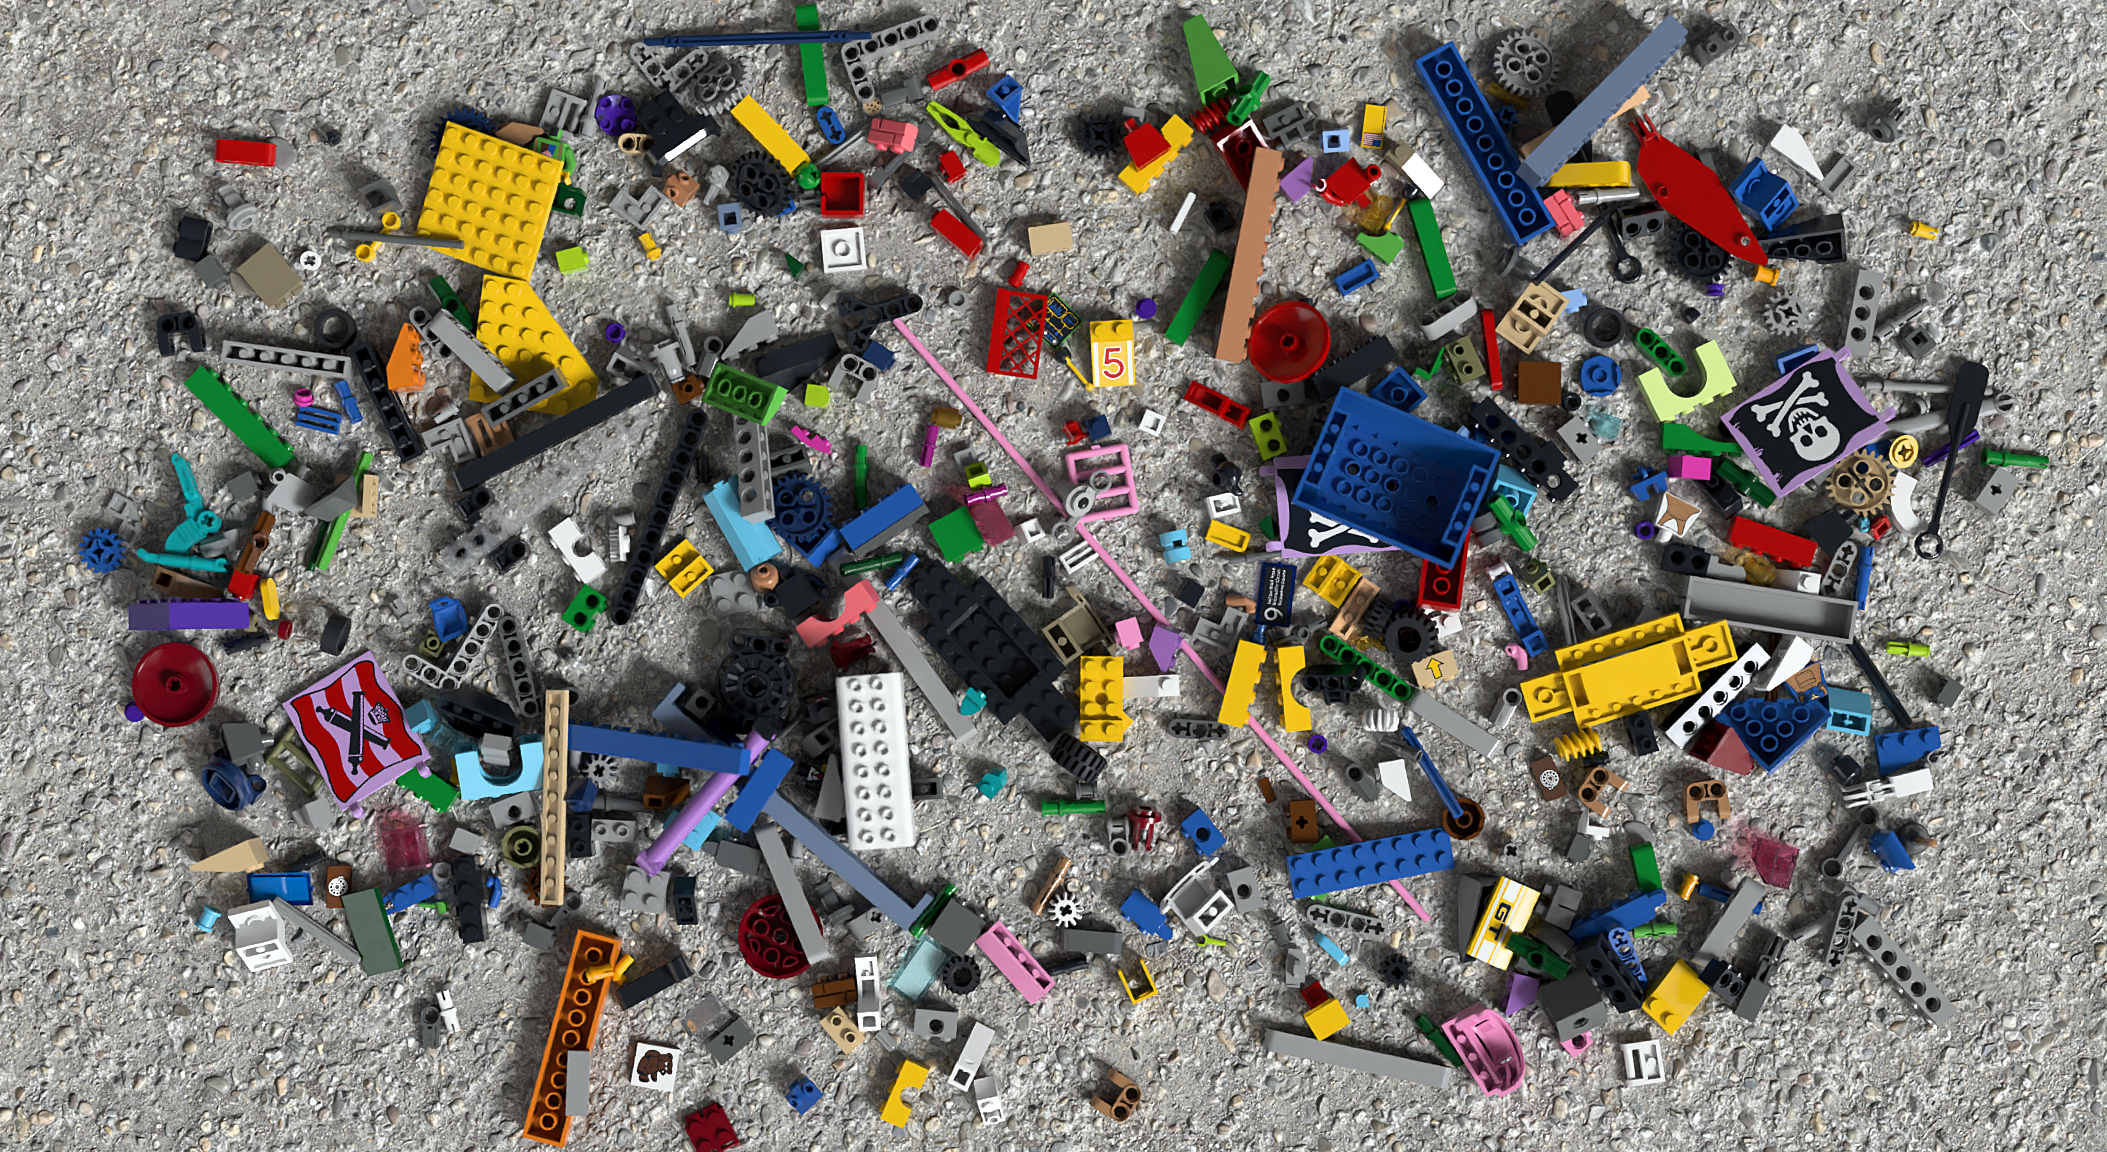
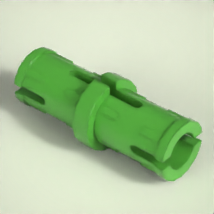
(1654, 929)

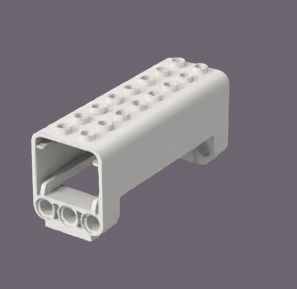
(875, 761)

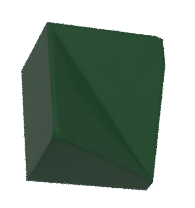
(1268, 527)

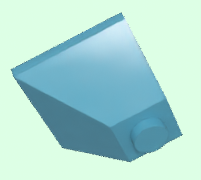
(1514, 487)

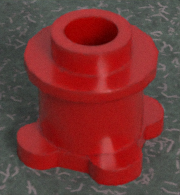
(1073, 432)

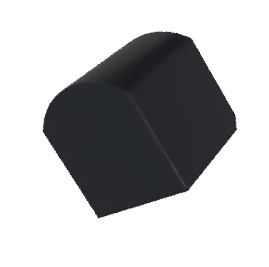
(1189, 592)

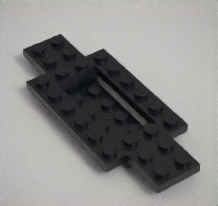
(998, 644)

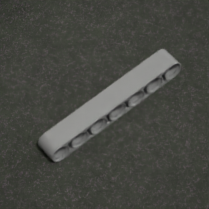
(791, 893)

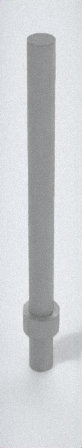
(1888, 386)

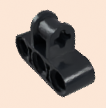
(1334, 690)

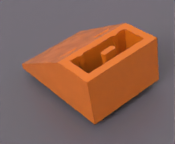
(405, 363)

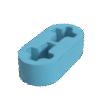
(1331, 948)

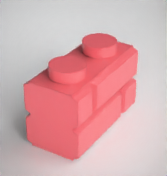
(892, 134)
(1564, 213)

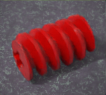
(1211, 116)

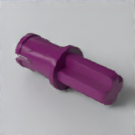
(928, 446)

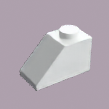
(1796, 581)
(1393, 777)

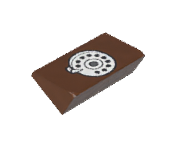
(1548, 778)
(338, 884)

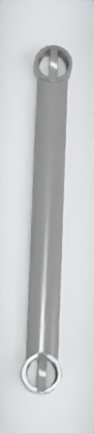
(1939, 418)

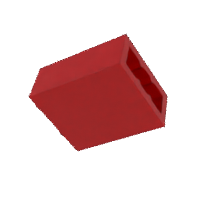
(956, 234)

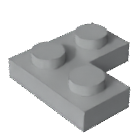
(639, 212)
(453, 435)
(1222, 635)

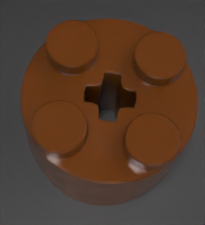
(1473, 821)

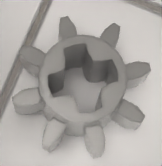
(1516, 851)

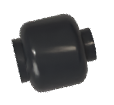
(1845, 769)

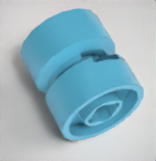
(1177, 553)

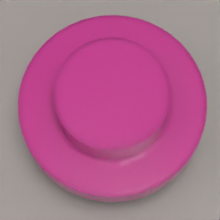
(303, 397)

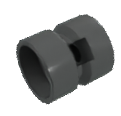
(1485, 530)

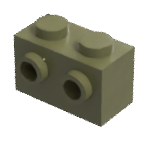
(1463, 361)

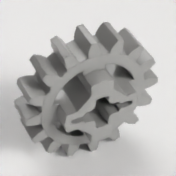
(1789, 305)

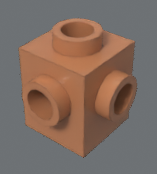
(680, 187)

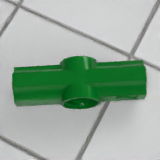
(1248, 98)
(1512, 522)

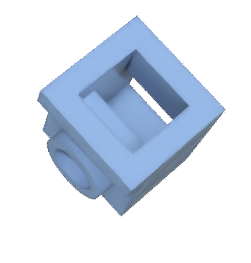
(1342, 144)
(1577, 300)

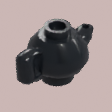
(1226, 474)

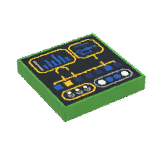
(1059, 322)

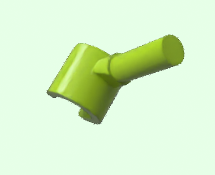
(1211, 941)

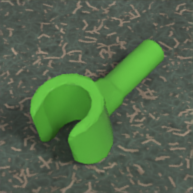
(441, 906)

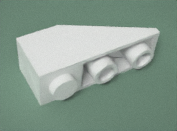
(971, 1056)

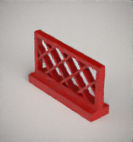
(998, 333)

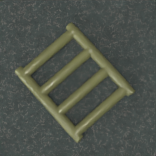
(285, 742)

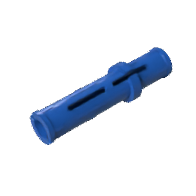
(1863, 574)
(1721, 895)

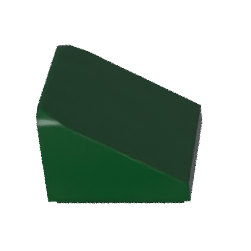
(795, 266)

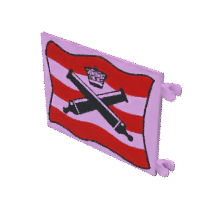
(357, 732)

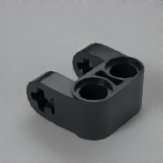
(166, 338)

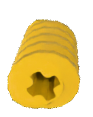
(1577, 743)

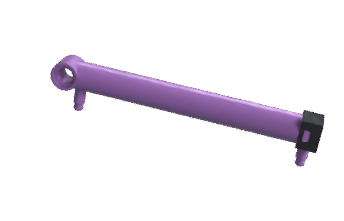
(654, 857)

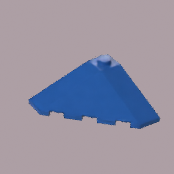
(1773, 729)

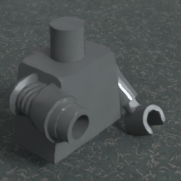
(242, 743)

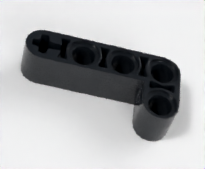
(654, 982)

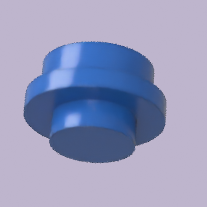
(1703, 830)

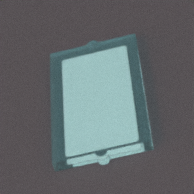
(920, 970)

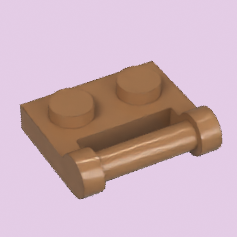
(499, 435)

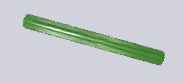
(339, 522)

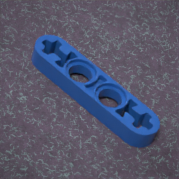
(1630, 954)

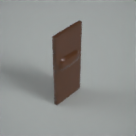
(1267, 790)

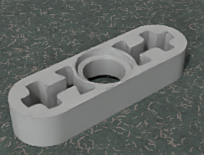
(1835, 586)

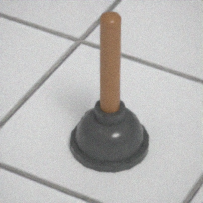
(1914, 838)

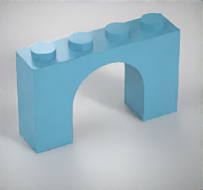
(477, 783)

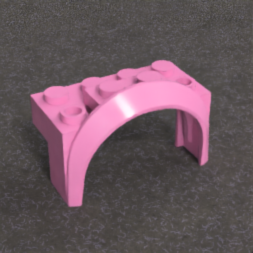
(1500, 1043)

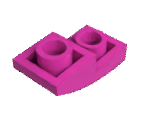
(816, 443)

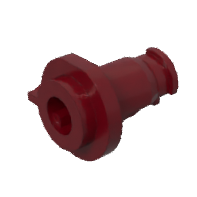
(850, 651)
(1143, 818)

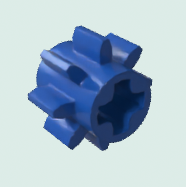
(1506, 111)

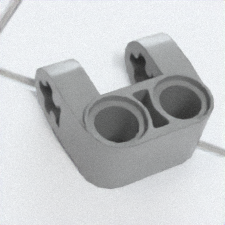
(857, 372)

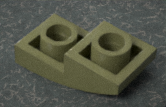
(430, 648)

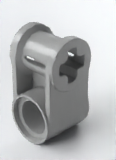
(1118, 834)
(865, 923)

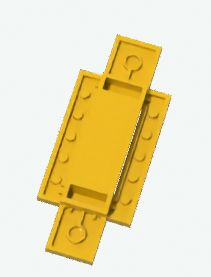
(1631, 679)

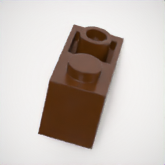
(665, 792)

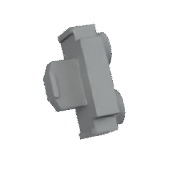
(1295, 967)

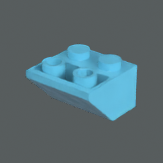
(1849, 711)

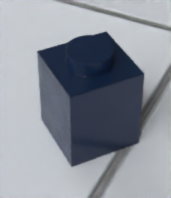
(879, 356)
(1098, 428)
(580, 794)

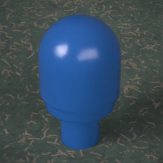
(1258, 636)

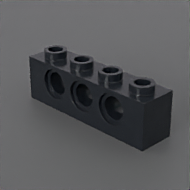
(1610, 973)

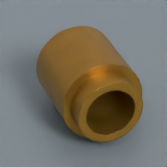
(946, 417)

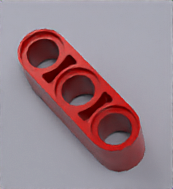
(245, 152)

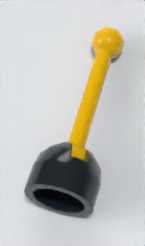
(1408, 193)
(1064, 357)

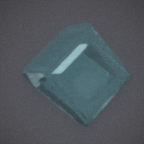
(1608, 427)

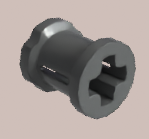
(1086, 790)

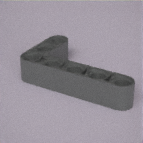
(527, 674)

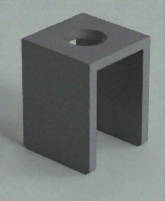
(375, 191)

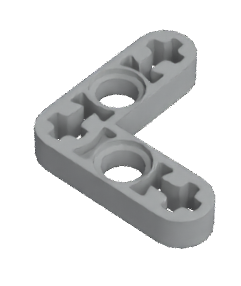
(671, 74)

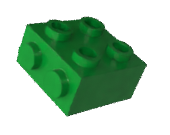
(957, 535)

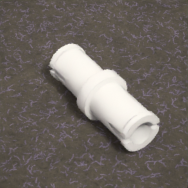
(448, 1011)

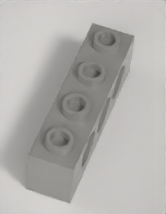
(1872, 283)

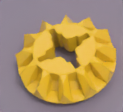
(1908, 456)

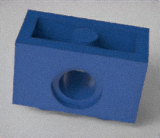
(1213, 839)

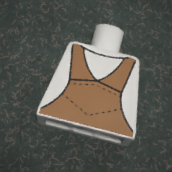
(1673, 517)

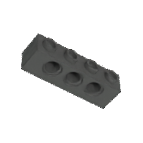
(525, 397)

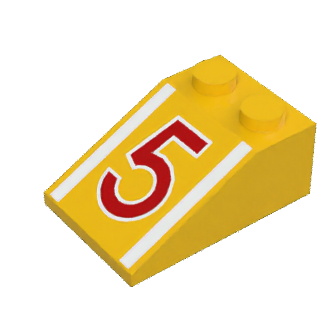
(1112, 353)

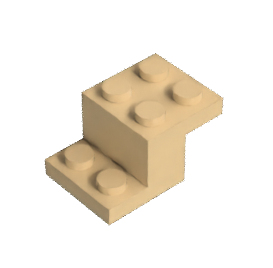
(1531, 316)

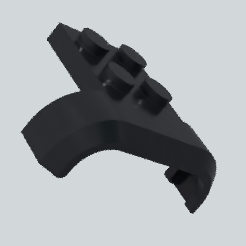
(671, 130)

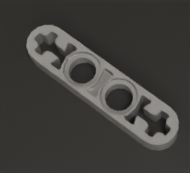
(1347, 917)

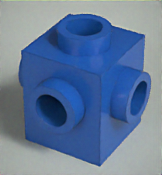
(803, 1095)

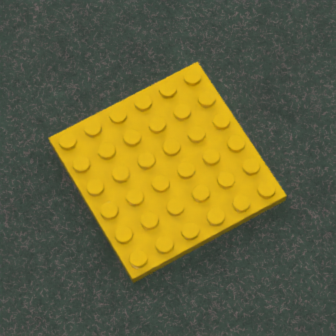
(491, 199)

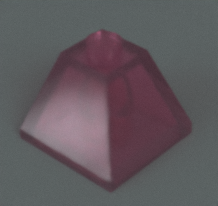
(1774, 862)

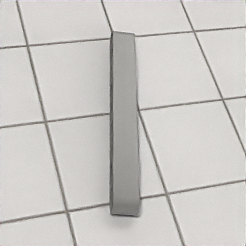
(1357, 1058)

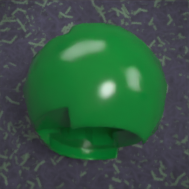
(808, 175)

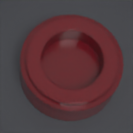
(285, 629)

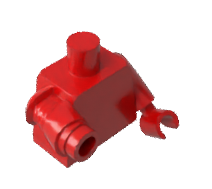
(1348, 184)

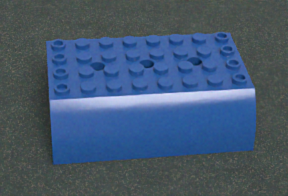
(1399, 449)

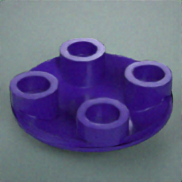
(615, 115)

